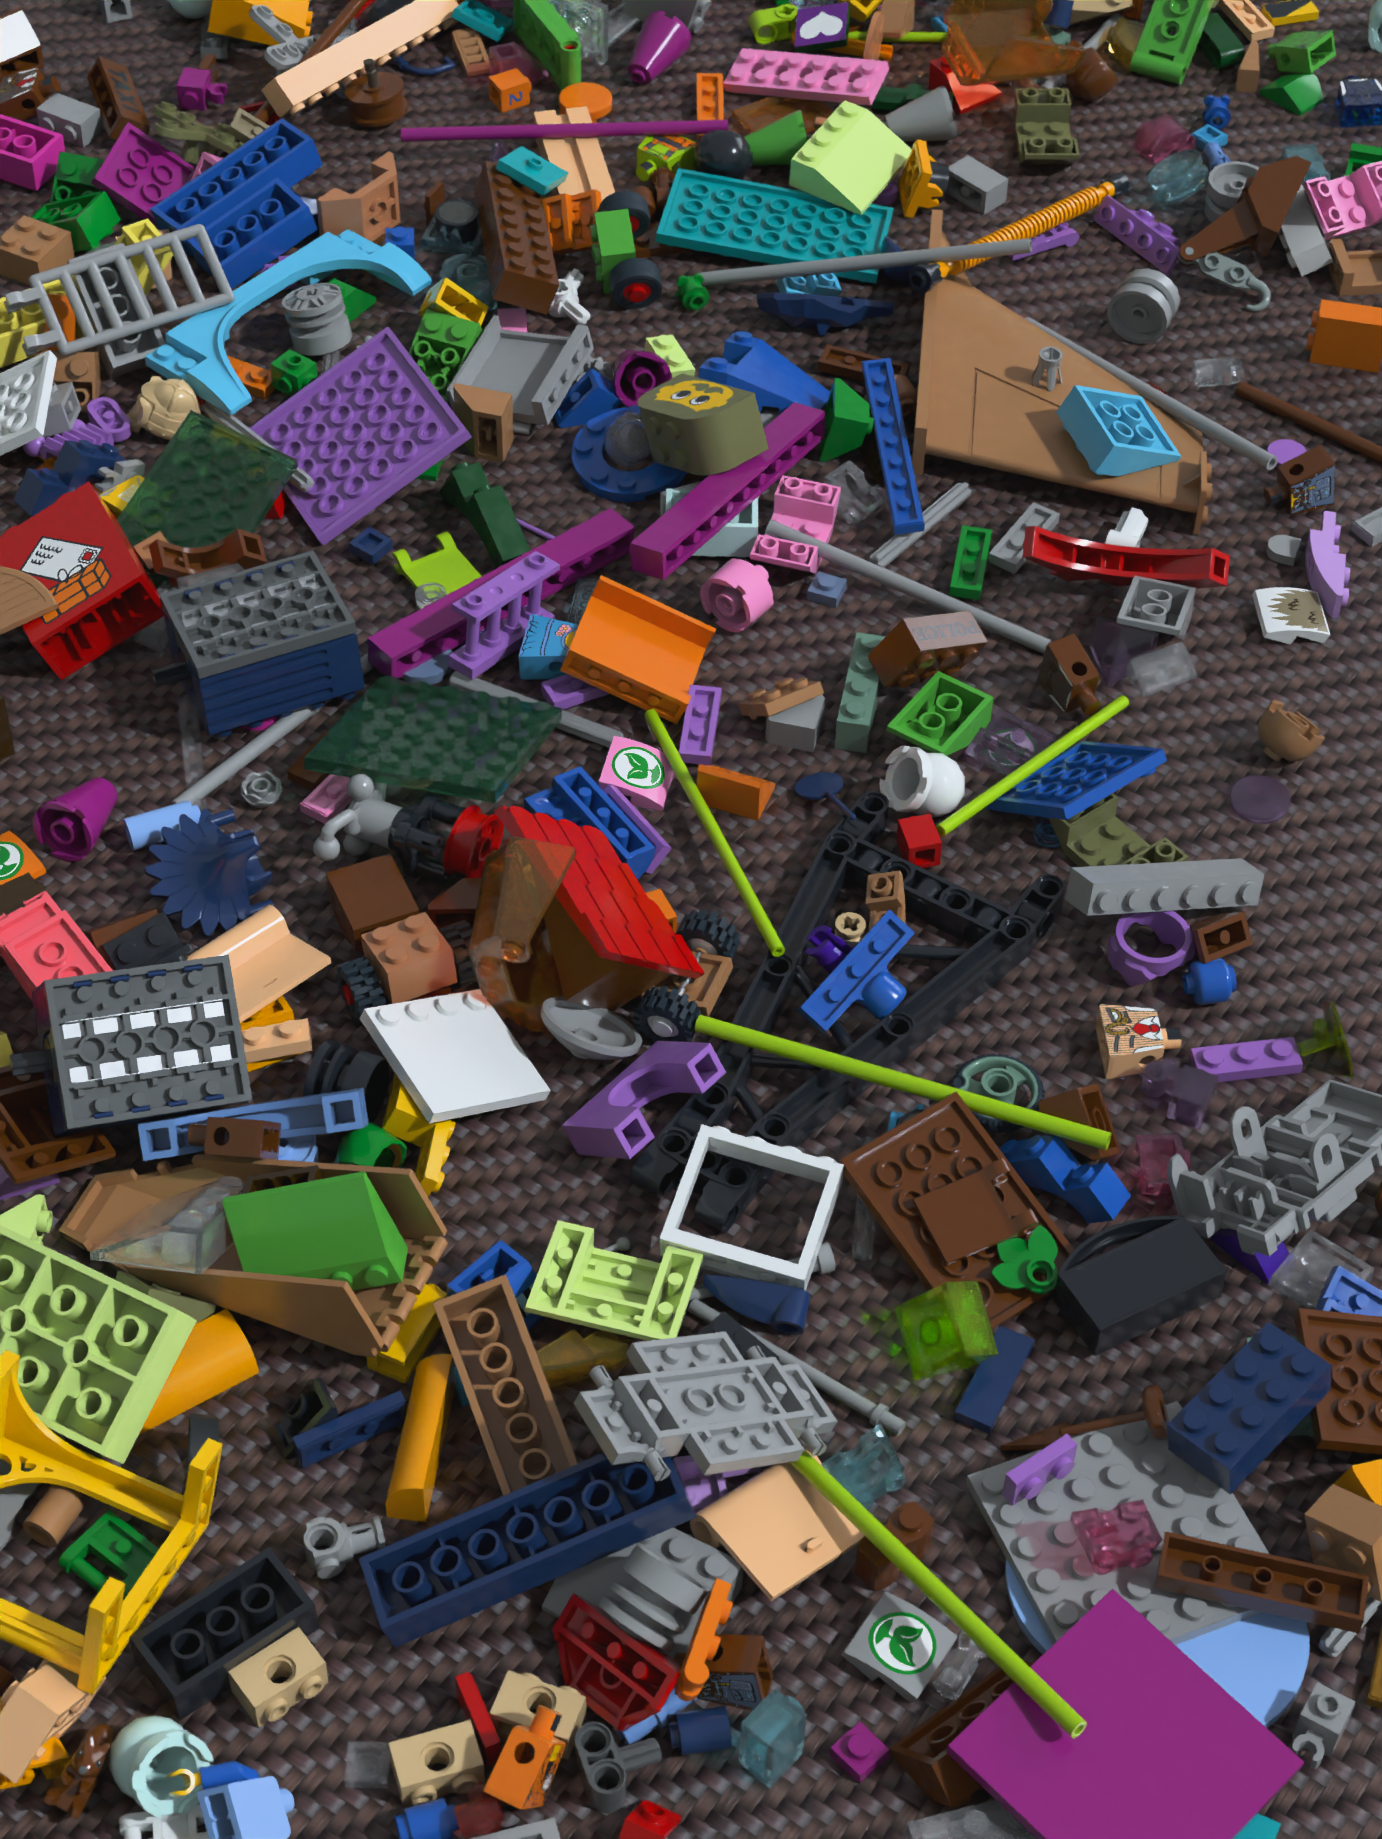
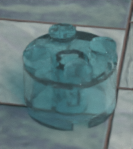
(471, 276)

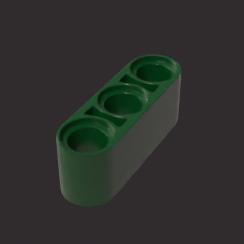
(1220, 43)

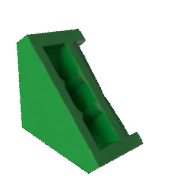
(1295, 92)

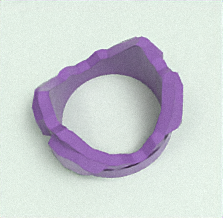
(1139, 968)

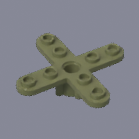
(197, 136)

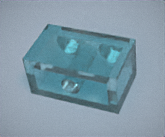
(772, 1737)

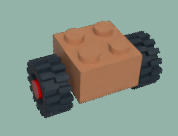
(406, 963)

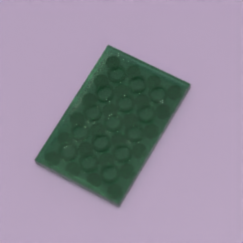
(205, 487)

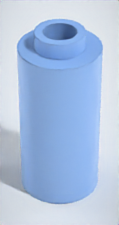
(145, 828)

